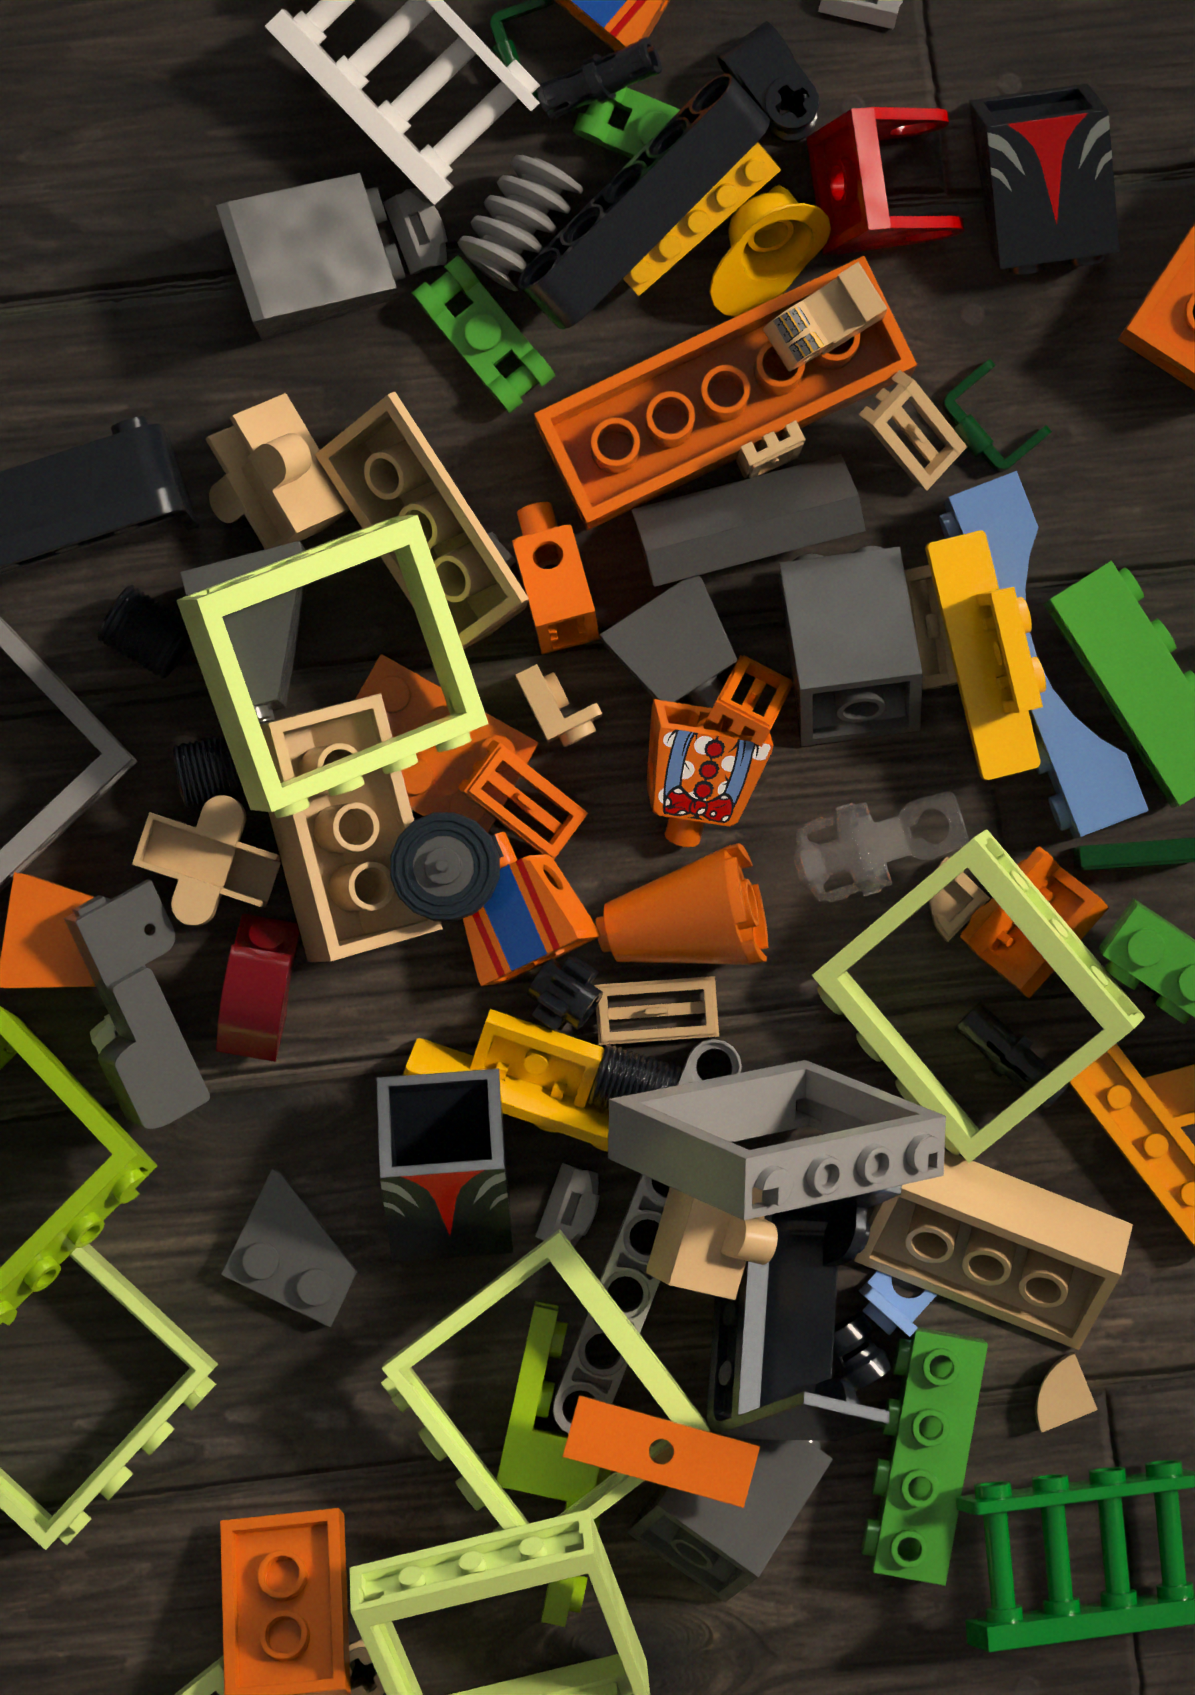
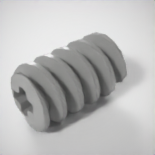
(517, 218)

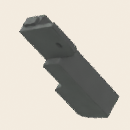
(149, 1059)

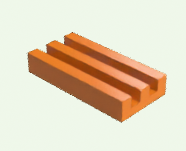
(743, 714)
(485, 772)

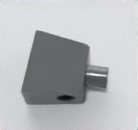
(675, 645)

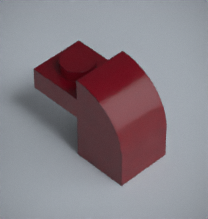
(257, 987)

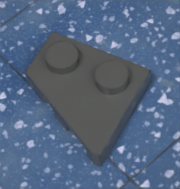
(290, 1255)

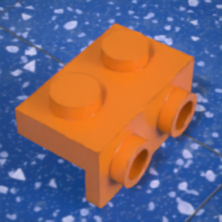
(1005, 947)

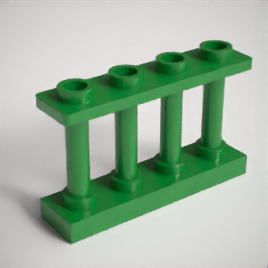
(1062, 1614)

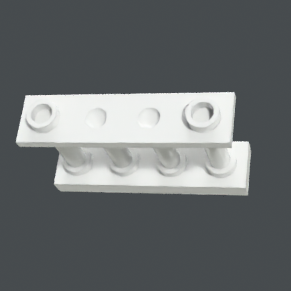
(389, 121)

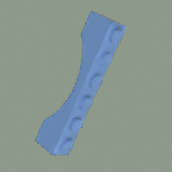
(1088, 774)

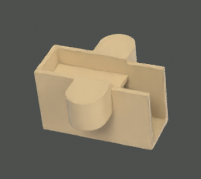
(273, 475)
(207, 860)
(707, 1247)

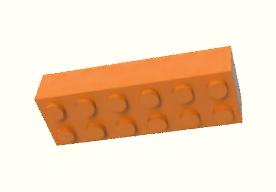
(704, 402)

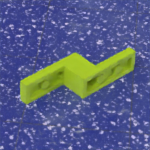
(534, 1453)

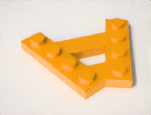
(1146, 1125)

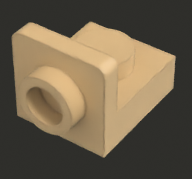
(546, 699)

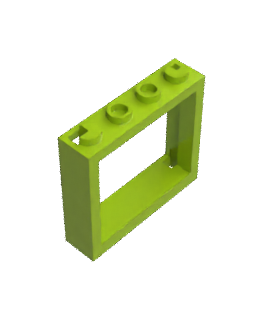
(83, 1214)

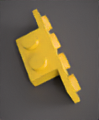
(988, 654)
(540, 1070)

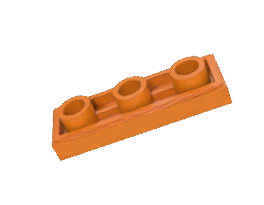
(622, 1441)

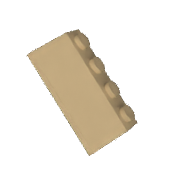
(392, 471)
(342, 843)
(1001, 1248)

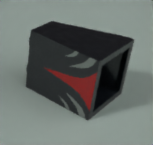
(1046, 177)
(444, 1165)

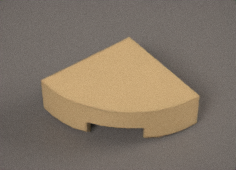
(955, 904)
(1063, 1394)

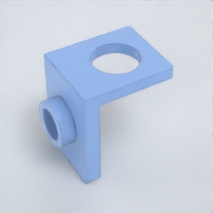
(889, 1308)

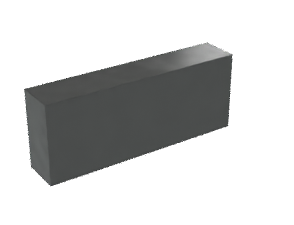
(748, 520)

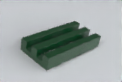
(1134, 854)

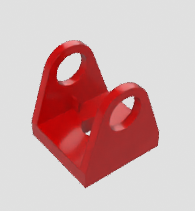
(852, 184)

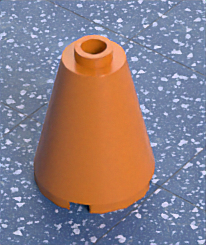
(690, 916)

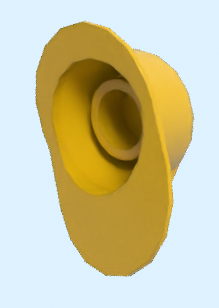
(770, 246)

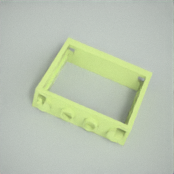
(231, 699)
(1047, 934)
(146, 1435)
(446, 1440)
(489, 1568)

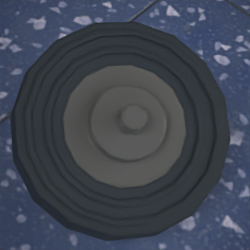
(444, 866)

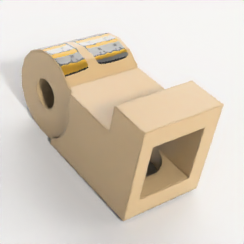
(826, 318)

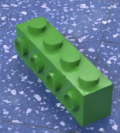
(1133, 673)
(1156, 953)
(926, 1455)

